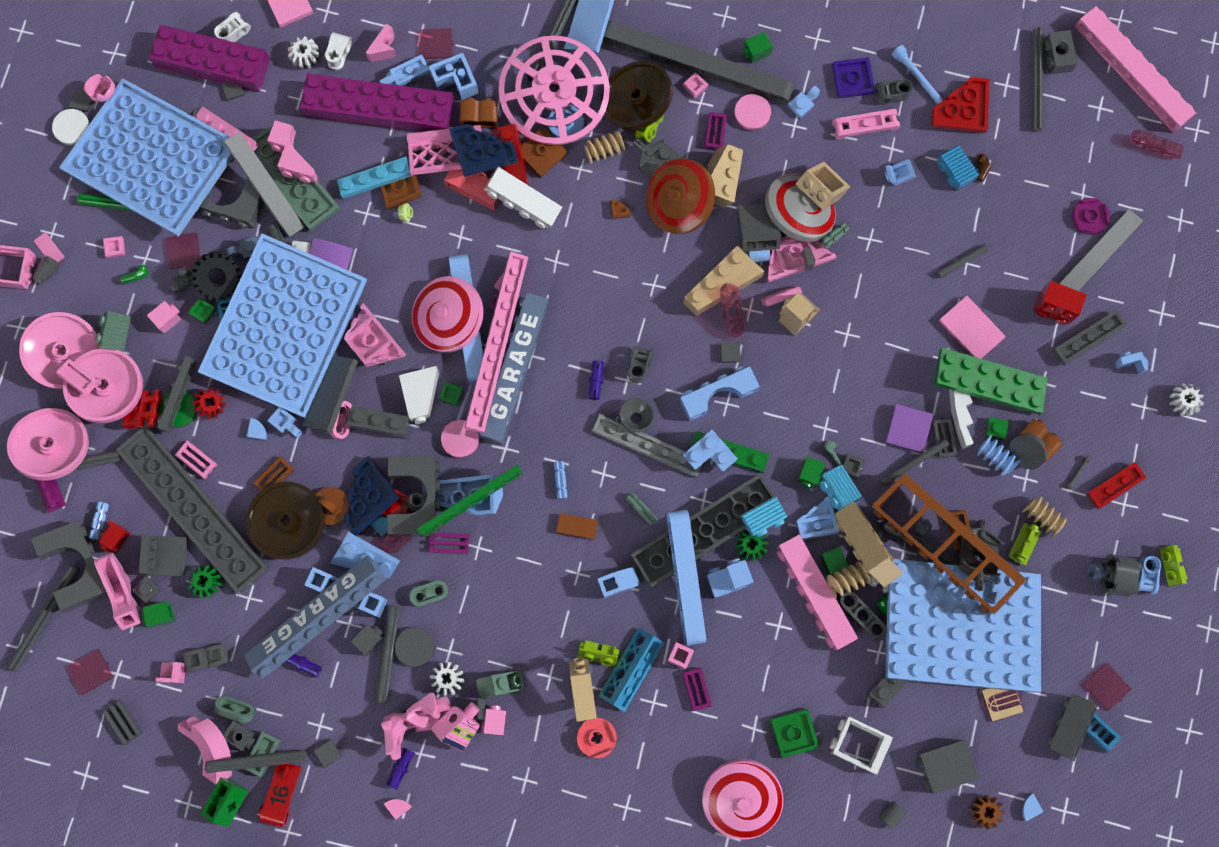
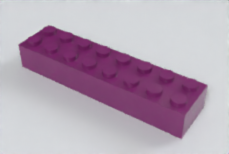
(376, 103)

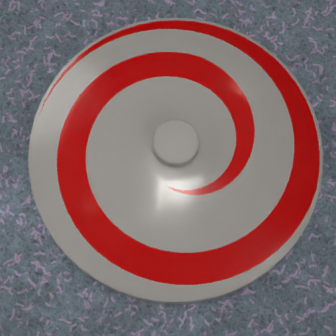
(795, 212)

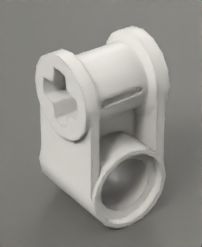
(232, 28)
(337, 50)

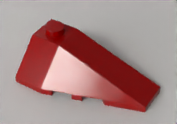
(511, 134)

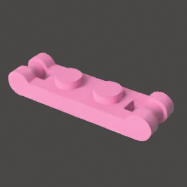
(866, 123)

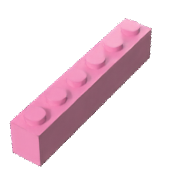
(816, 592)

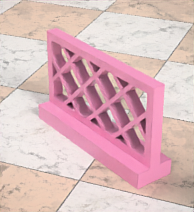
(426, 142)

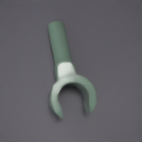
(828, 447)

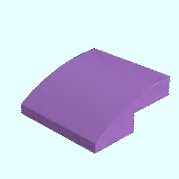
(331, 252)
(909, 427)

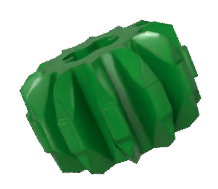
(756, 550)
(198, 578)

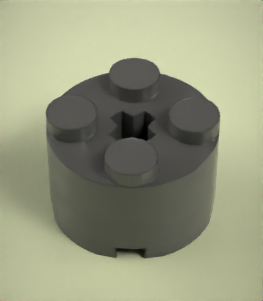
(1121, 575)

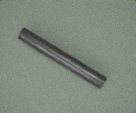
(961, 261)

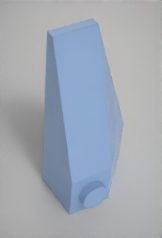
(457, 489)

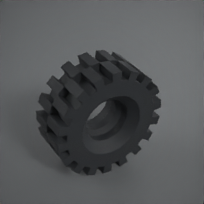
(213, 261)

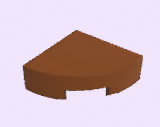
(619, 210)

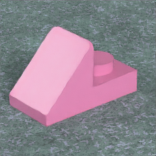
(379, 48)

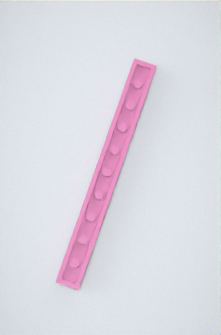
(496, 343)

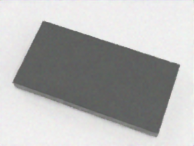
(330, 394)

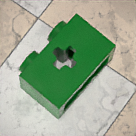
(224, 802)

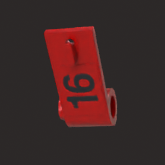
(277, 802)

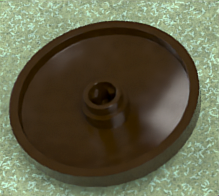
(638, 95)
(285, 520)

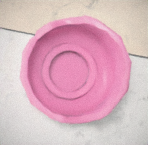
(99, 88)

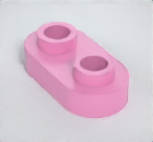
(341, 422)

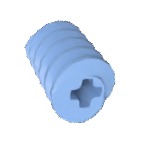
(997, 456)

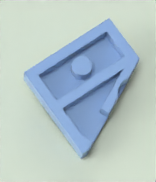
(818, 521)

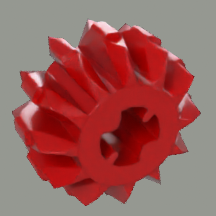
(211, 410)

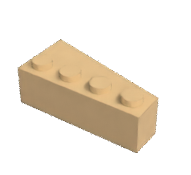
(734, 269)
(867, 544)

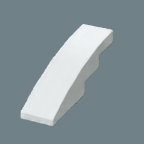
(961, 417)

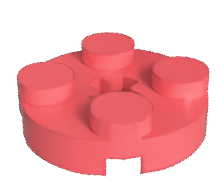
(591, 748)

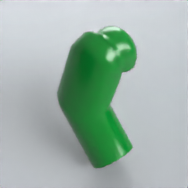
(135, 276)

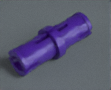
(596, 380)
(303, 664)
(400, 768)

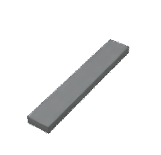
(264, 184)
(1102, 251)
(644, 444)

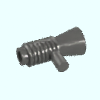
(183, 280)

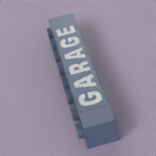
(515, 366)
(314, 617)

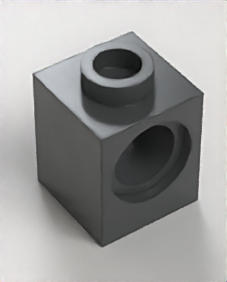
(368, 639)

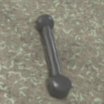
(1070, 485)

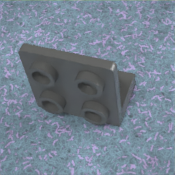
(162, 555)

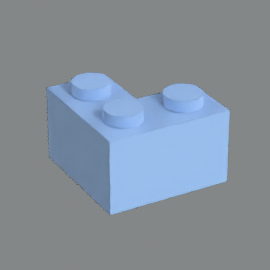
(454, 72)
(710, 447)
(732, 578)

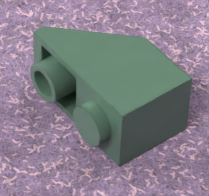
(500, 684)

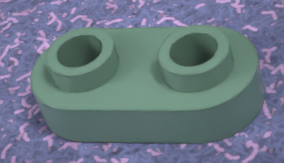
(428, 591)
(234, 709)

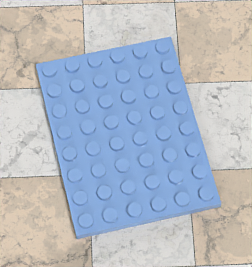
(149, 157)
(283, 325)
(950, 640)

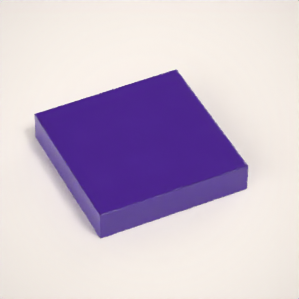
(853, 77)

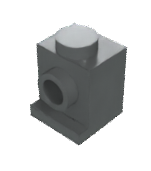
(247, 736)

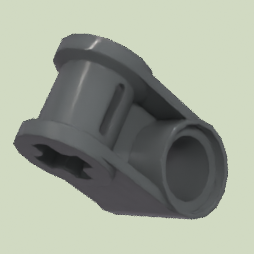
(890, 92)
(639, 361)

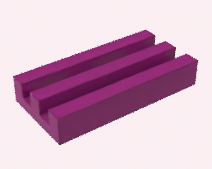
(713, 145)
(451, 543)
(686, 681)

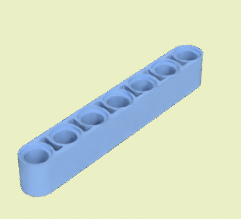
(473, 351)
(686, 577)

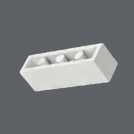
(522, 198)

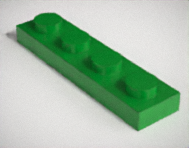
(746, 456)

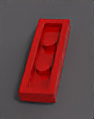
(1116, 485)

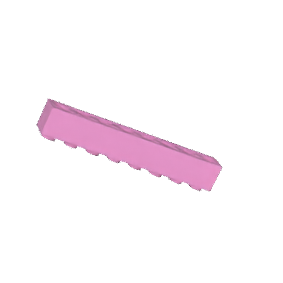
(1135, 69)

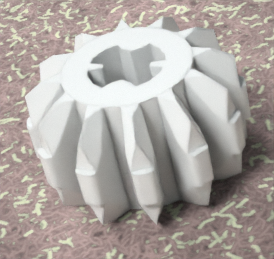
(306, 58)
(1191, 395)
(454, 677)

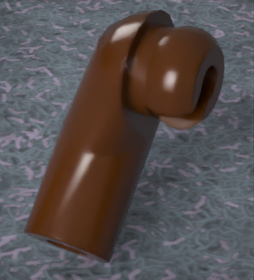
(983, 165)

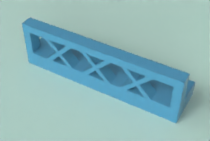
(634, 671)

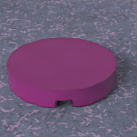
(1090, 216)

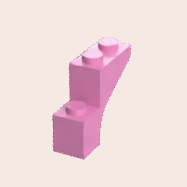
(291, 162)
(118, 587)

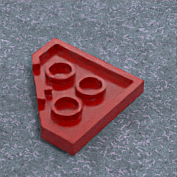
(964, 108)

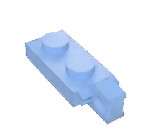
(407, 72)

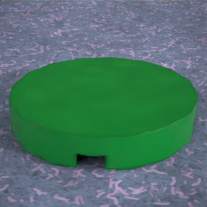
(185, 413)

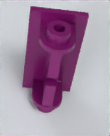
(50, 494)

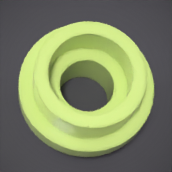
(405, 212)

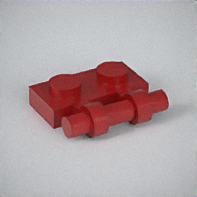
(139, 414)

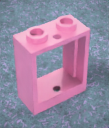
(28, 262)

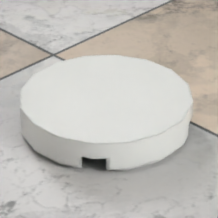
(70, 126)

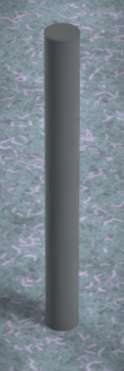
(914, 462)

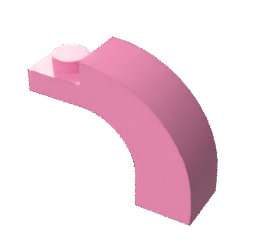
(210, 743)

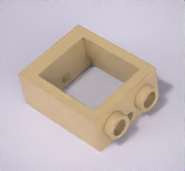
(817, 180)
(582, 689)

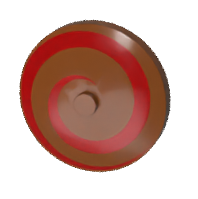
(680, 196)

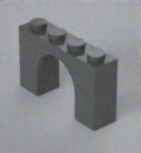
(242, 211)
(424, 470)
(71, 539)

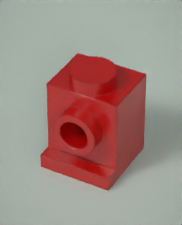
(113, 537)

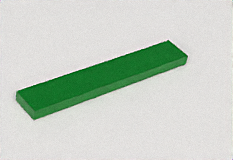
(470, 501)

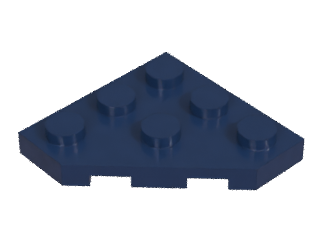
(481, 150)
(368, 496)

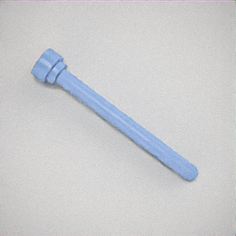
(901, 55)

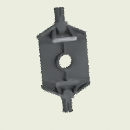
(654, 155)
(969, 562)

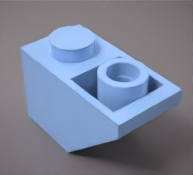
(618, 582)

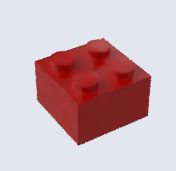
(1059, 303)

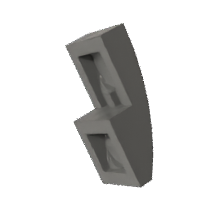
(206, 658)

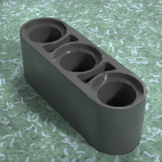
(871, 618)

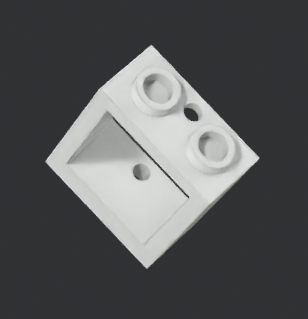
(880, 751)

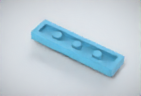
(374, 177)

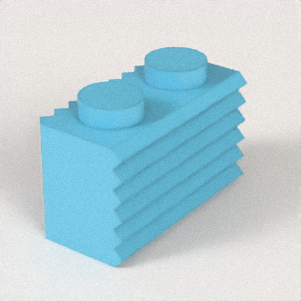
(839, 488)
(764, 516)

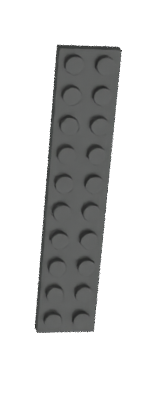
(192, 509)

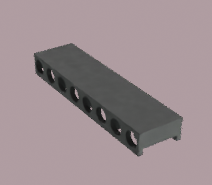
(709, 530)

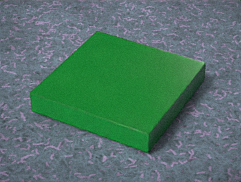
(794, 733)

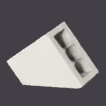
(419, 393)

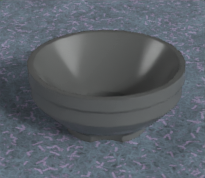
(639, 407)

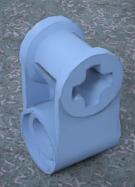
(1151, 576)

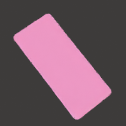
(48, 247)

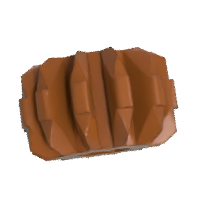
(994, 812)

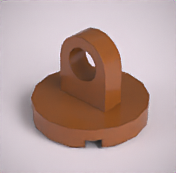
(334, 504)

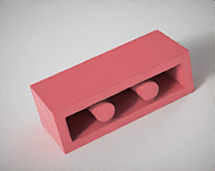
(471, 187)

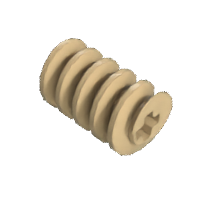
(604, 146)
(1045, 515)
(847, 579)

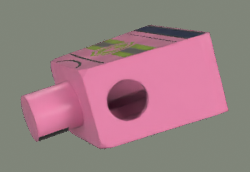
(457, 726)

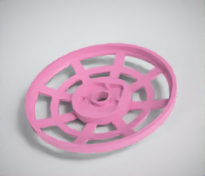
(554, 100)

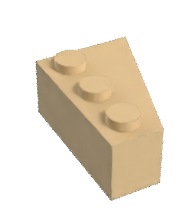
(725, 170)
(797, 312)

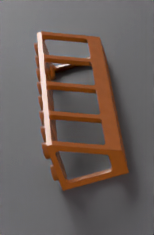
(960, 529)

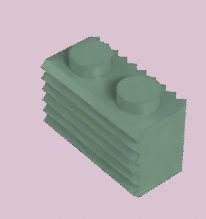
(113, 331)

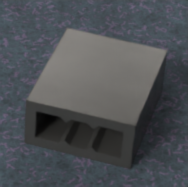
(757, 229)
(946, 766)

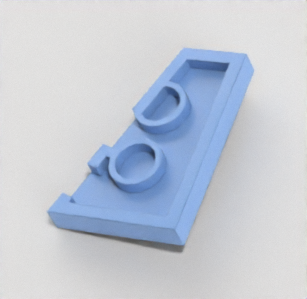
(355, 549)

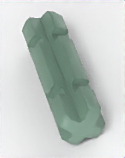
(834, 235)
(641, 508)

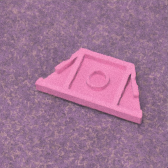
(789, 260)
(371, 340)

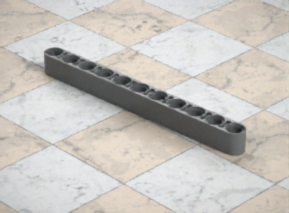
(697, 61)

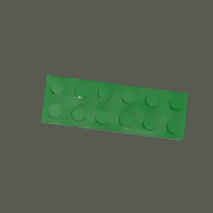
(990, 381)

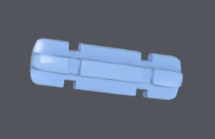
(560, 479)
(98, 521)

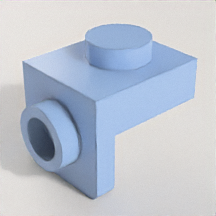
(900, 172)
(1138, 359)

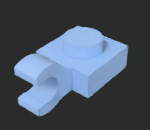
(803, 103)
(283, 421)

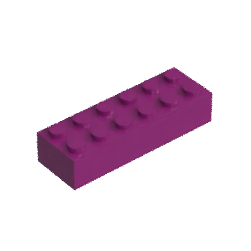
(209, 58)

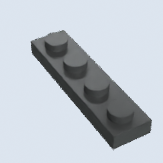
(1089, 337)
(179, 387)

